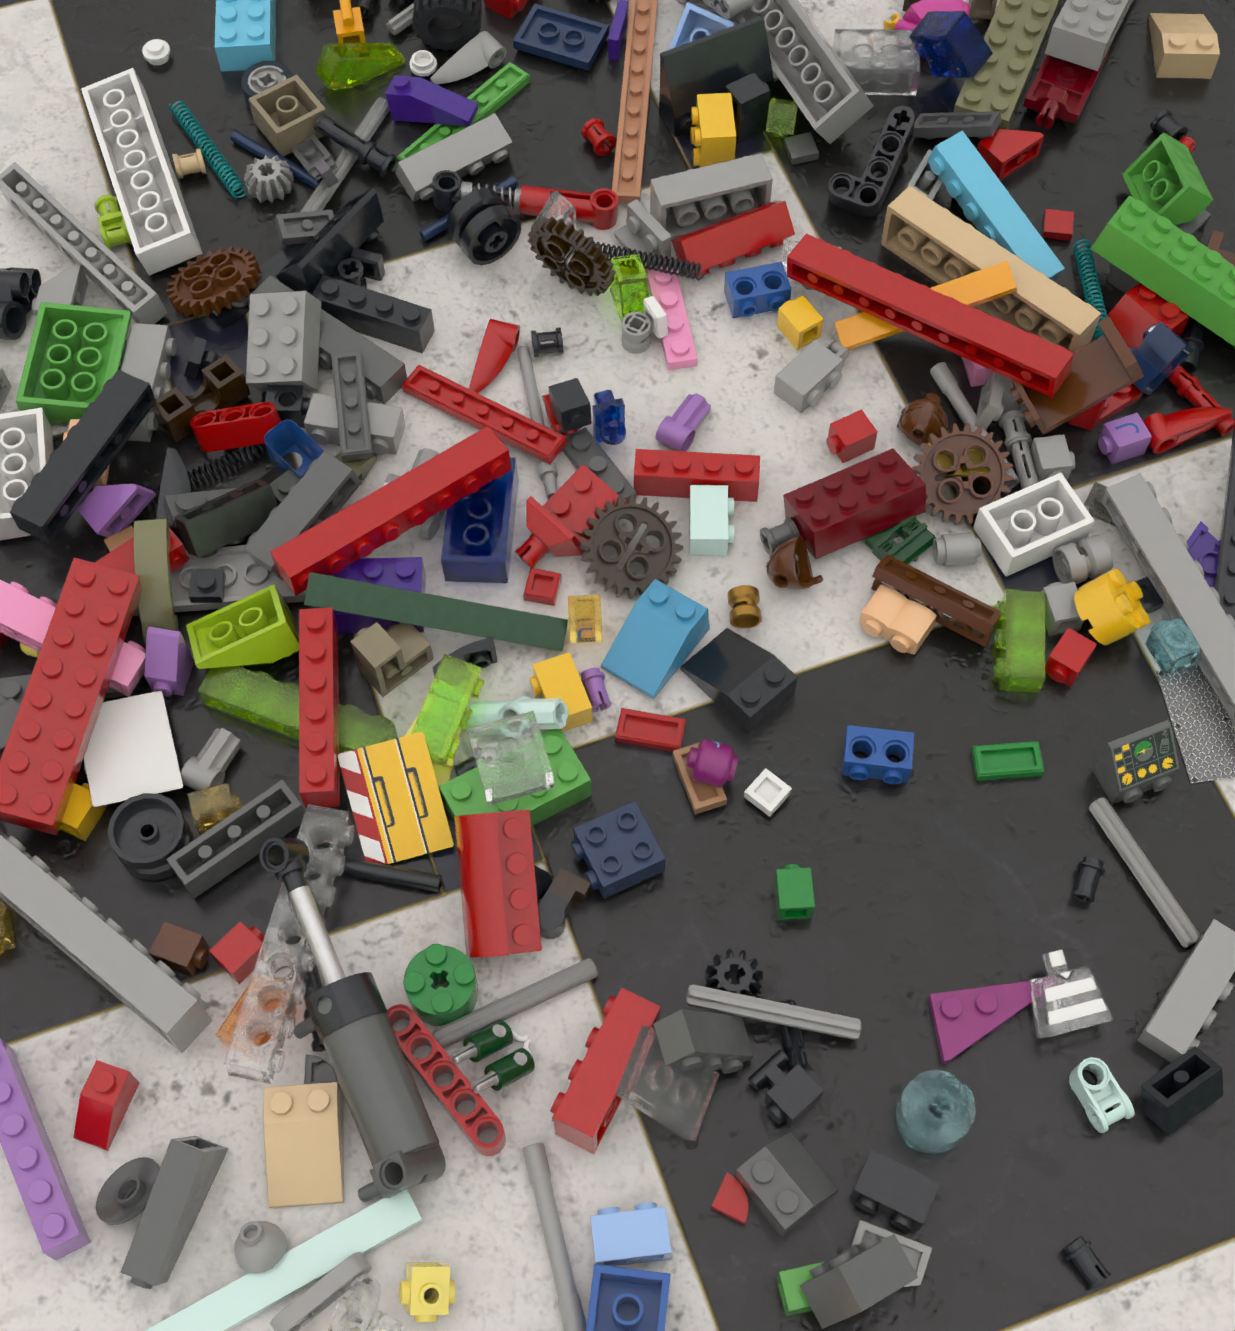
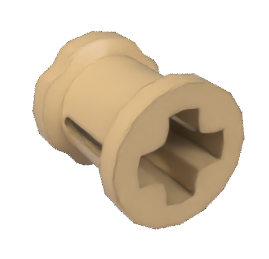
(189, 163)

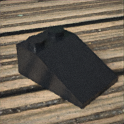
(741, 678)

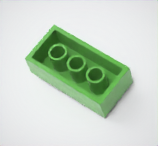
(571, 785)

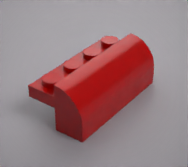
(498, 883)

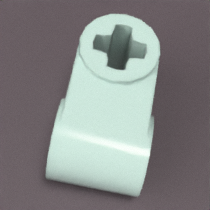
(1102, 1096)

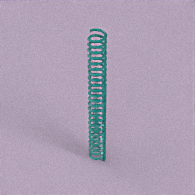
(209, 143)
(1094, 276)

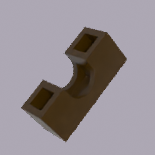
(221, 388)

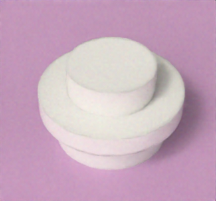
(156, 51)
(423, 63)

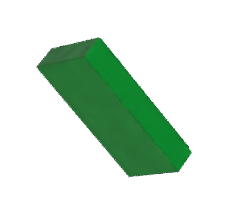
(1007, 761)

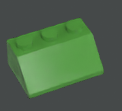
(1168, 181)

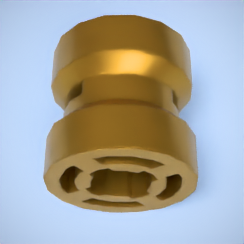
(744, 606)

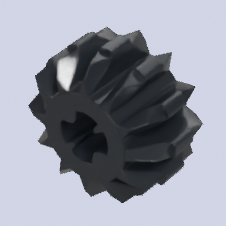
(737, 966)

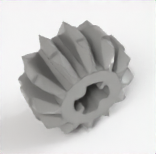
(268, 179)

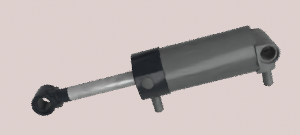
(360, 1046)

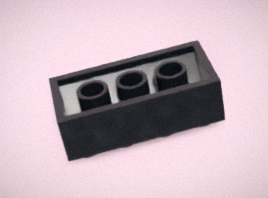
(335, 242)

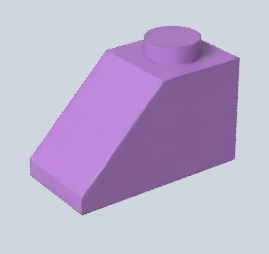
(114, 507)
(167, 661)

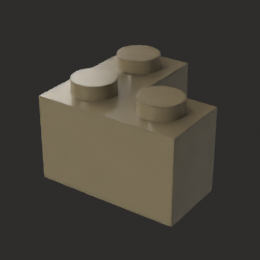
(390, 655)

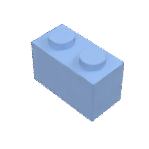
(630, 1235)

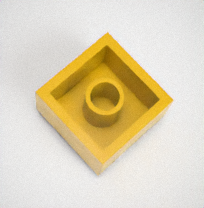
(714, 129)

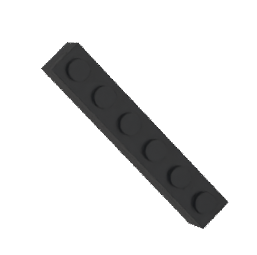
(83, 456)

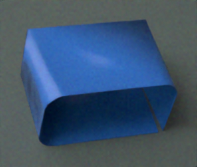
(288, 438)

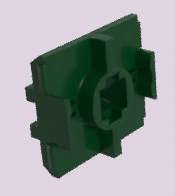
(915, 536)

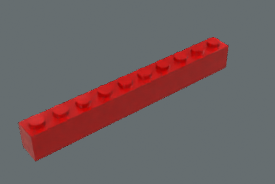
(930, 315)

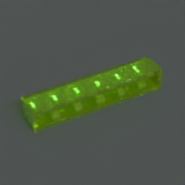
(276, 707)

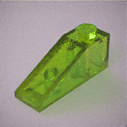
(355, 63)

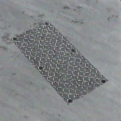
(1199, 724)

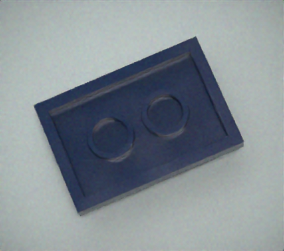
(561, 37)

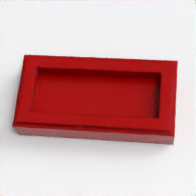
(650, 730)

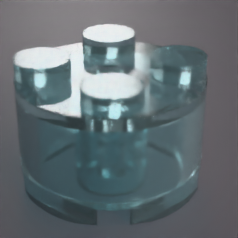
(949, 1097)

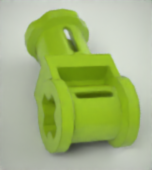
(111, 222)

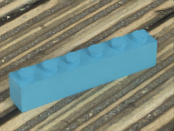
(990, 204)

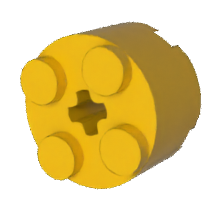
(1111, 606)

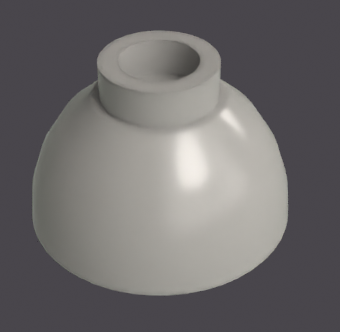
(259, 1246)

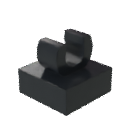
(198, 358)

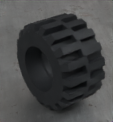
(446, 22)

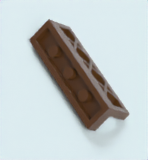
(941, 597)

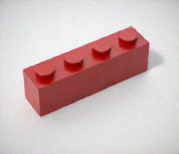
(736, 237)
(672, 472)

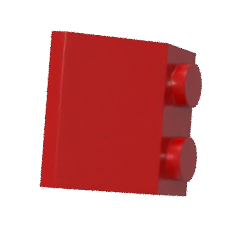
(1142, 309)

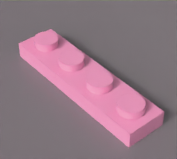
(679, 344)

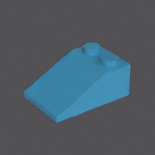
(656, 638)

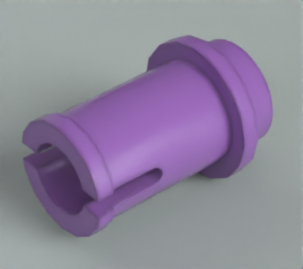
(593, 682)

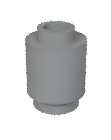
(956, 549)

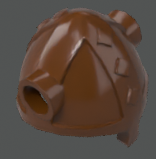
(925, 416)
(786, 570)

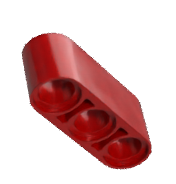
(234, 426)

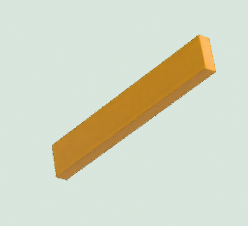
(968, 289)

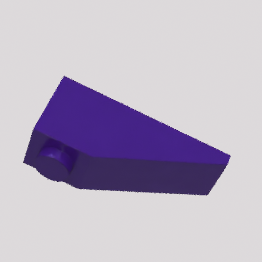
(425, 102)

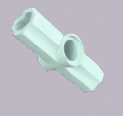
(549, 712)

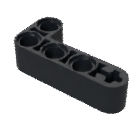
(879, 161)

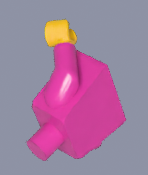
(919, 10)

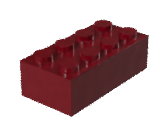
(855, 503)

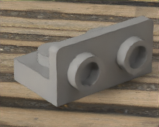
(643, 232)

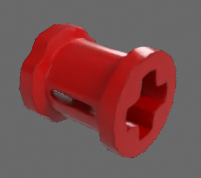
(598, 136)

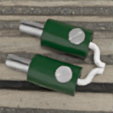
(506, 1069)

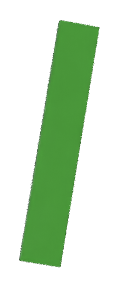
(490, 98)

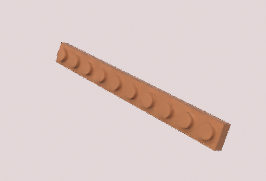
(634, 101)

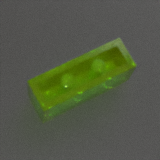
(1021, 641)
(447, 707)

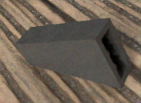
(172, 1209)

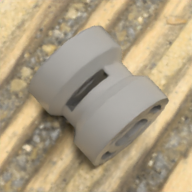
(636, 332)

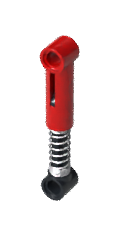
(597, 207)

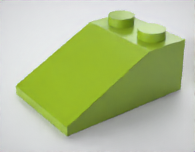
(245, 632)

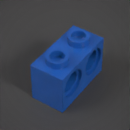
(756, 289)
(877, 746)

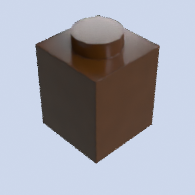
(180, 949)

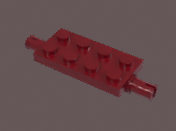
(1060, 90)

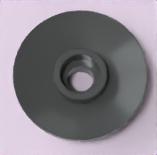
(127, 1191)

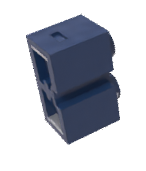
(1159, 356)

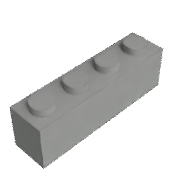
(462, 152)
(149, 359)
(1193, 994)

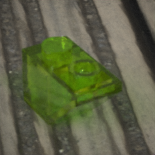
(630, 285)

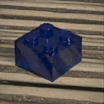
(950, 44)

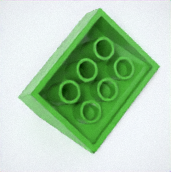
(71, 358)

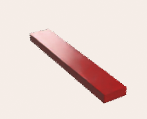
(482, 412)

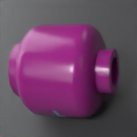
(712, 763)

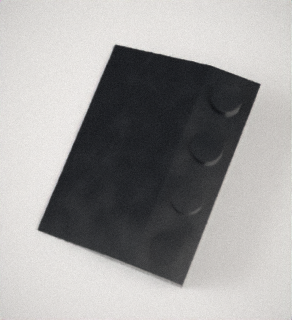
(708, 67)

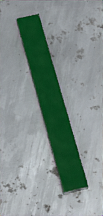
(435, 611)

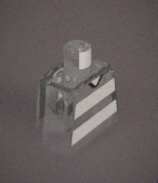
(1066, 998)

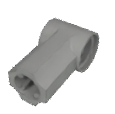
(210, 765)

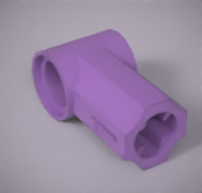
(681, 428)

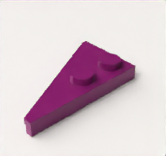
(969, 1014)

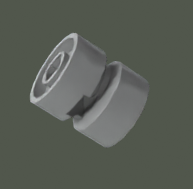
(1082, 560)

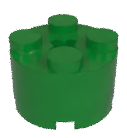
(433, 967)

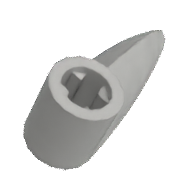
(471, 58)

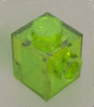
(781, 117)

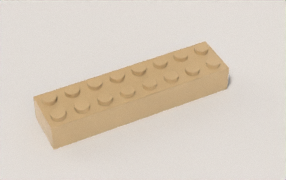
(950, 248)

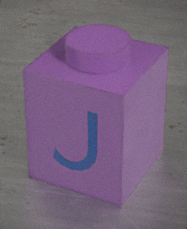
(1124, 438)

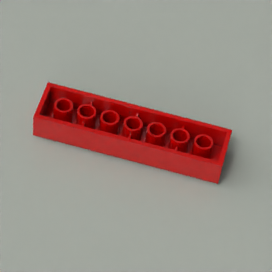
(65, 694)

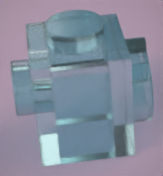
(1172, 645)

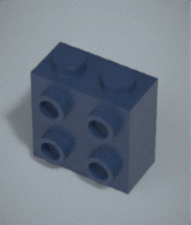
(618, 850)

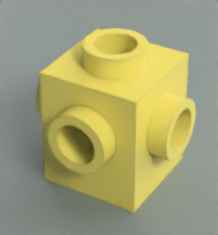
(418, 1279)

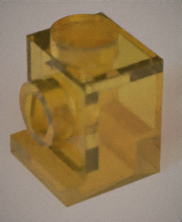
(213, 806)

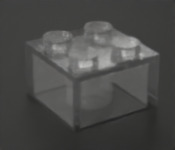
(510, 758)

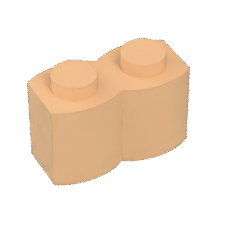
(897, 620)

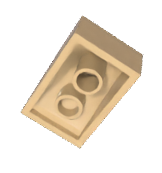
(1183, 45)
(304, 1144)

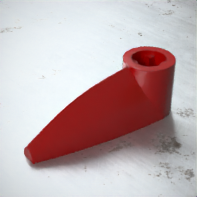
(495, 350)
(1182, 426)

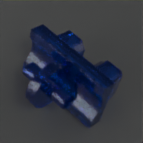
(608, 418)

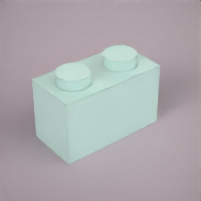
(709, 520)

